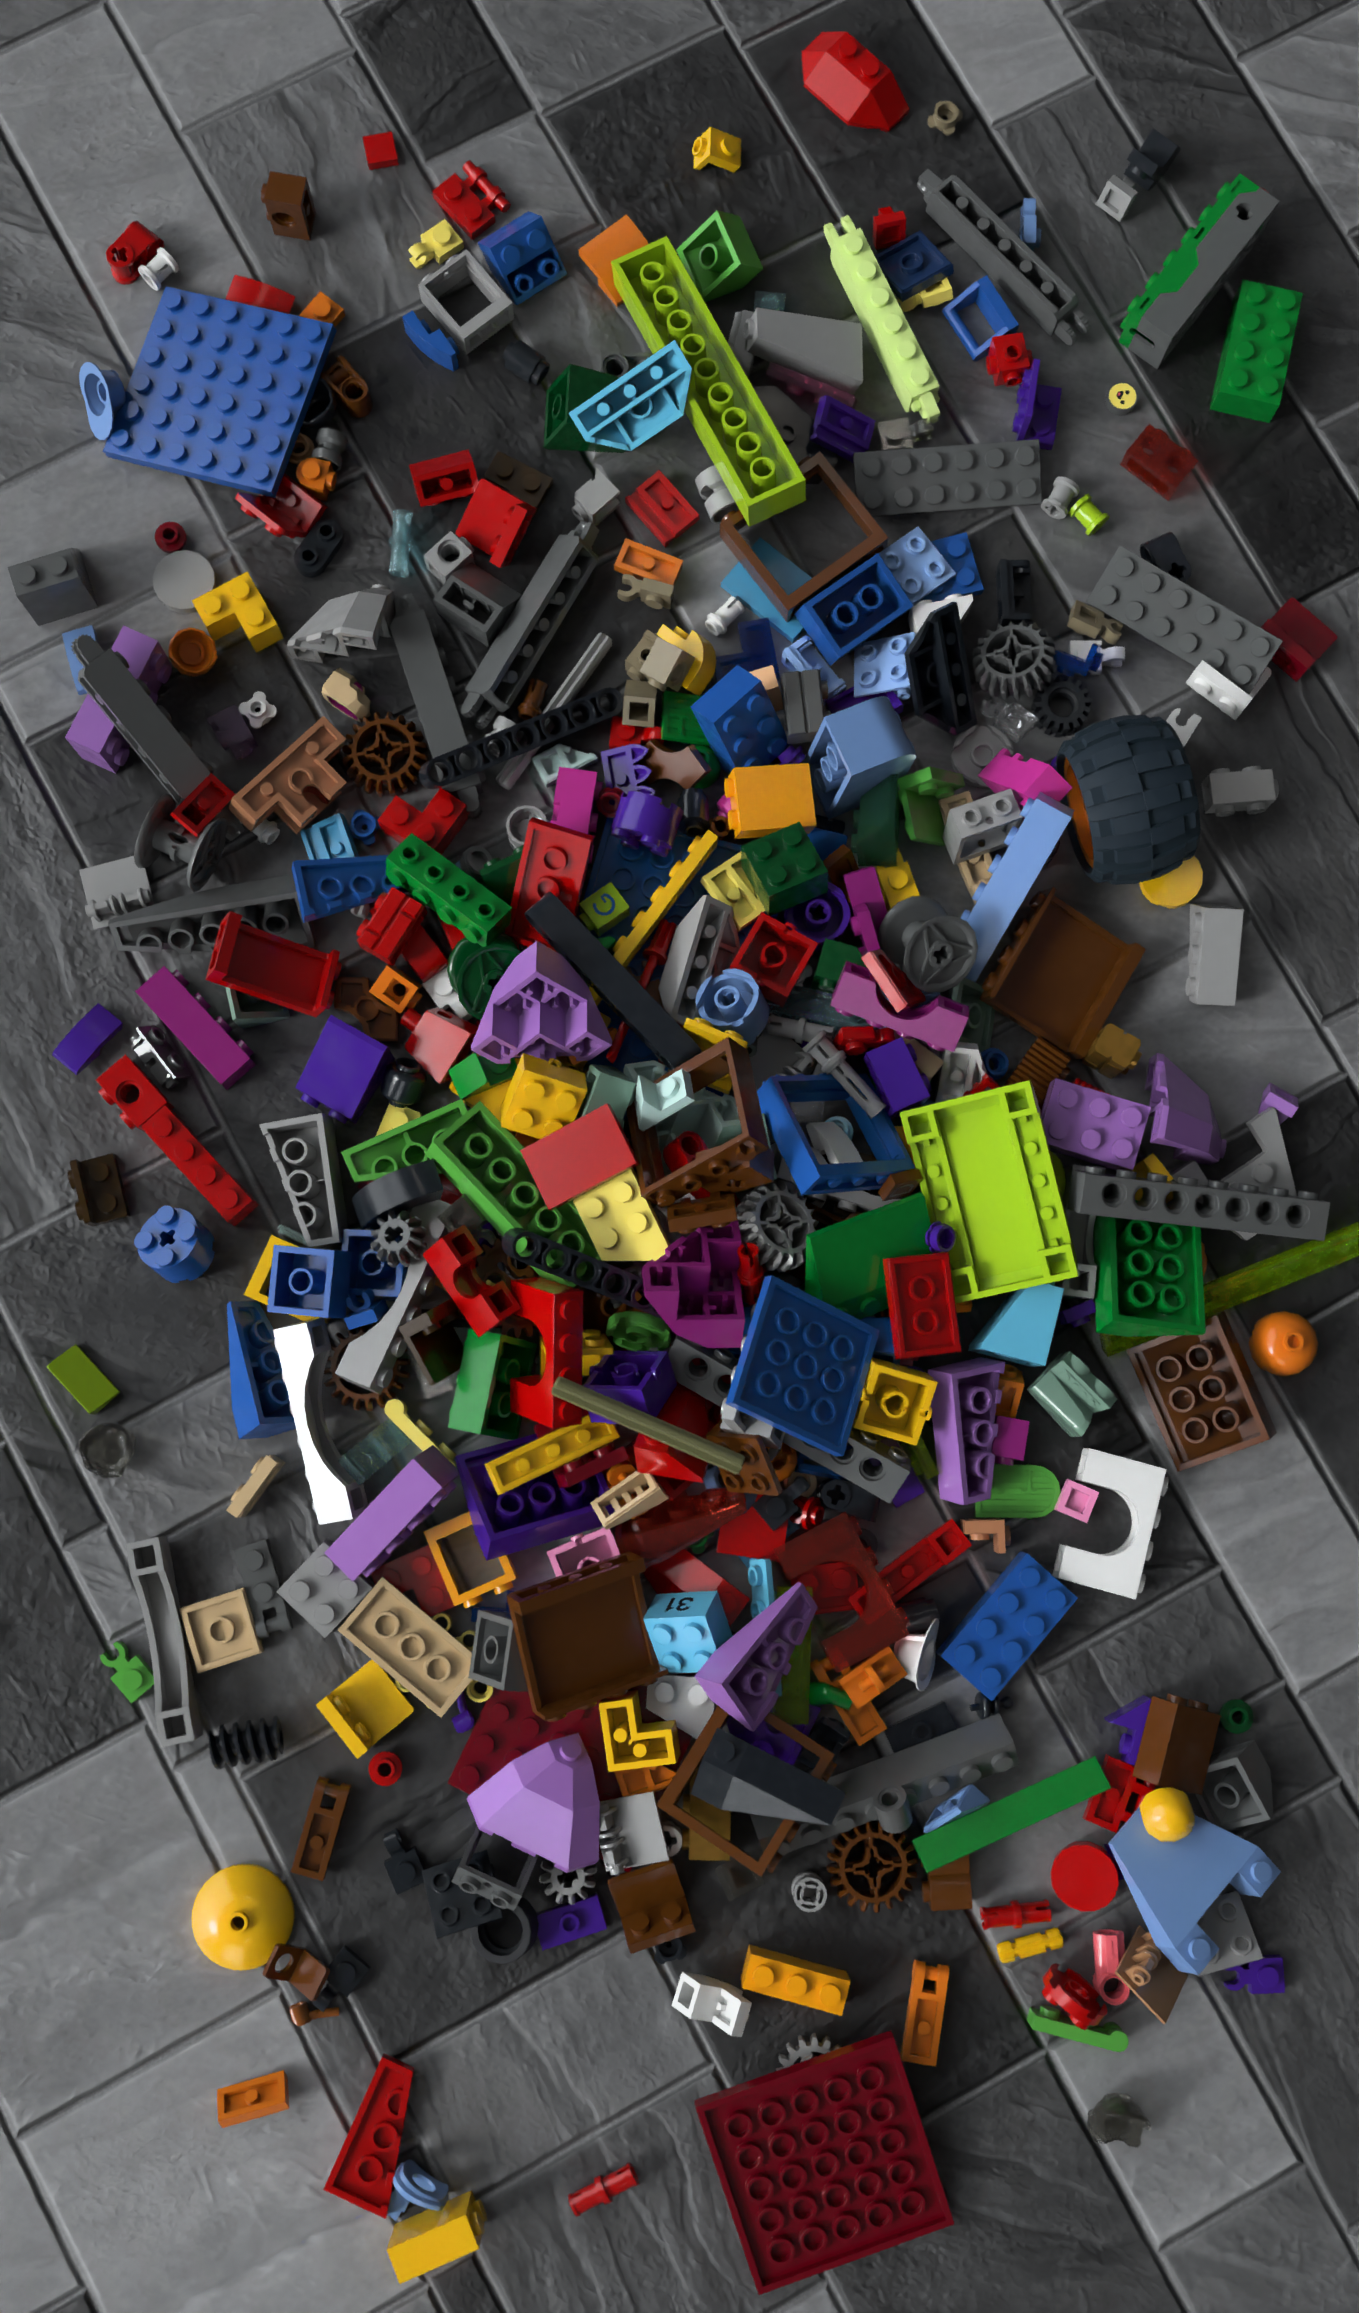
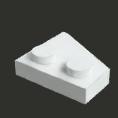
(959, 1071)
(680, 1700)

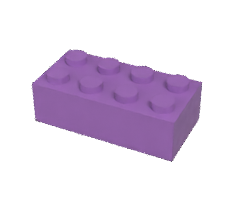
(92, 731)
(394, 1514)

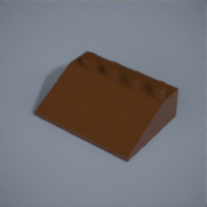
(1202, 1393)

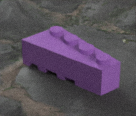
(965, 1427)

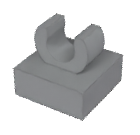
(1117, 197)

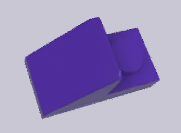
(1134, 1718)

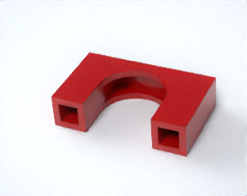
(559, 1317)

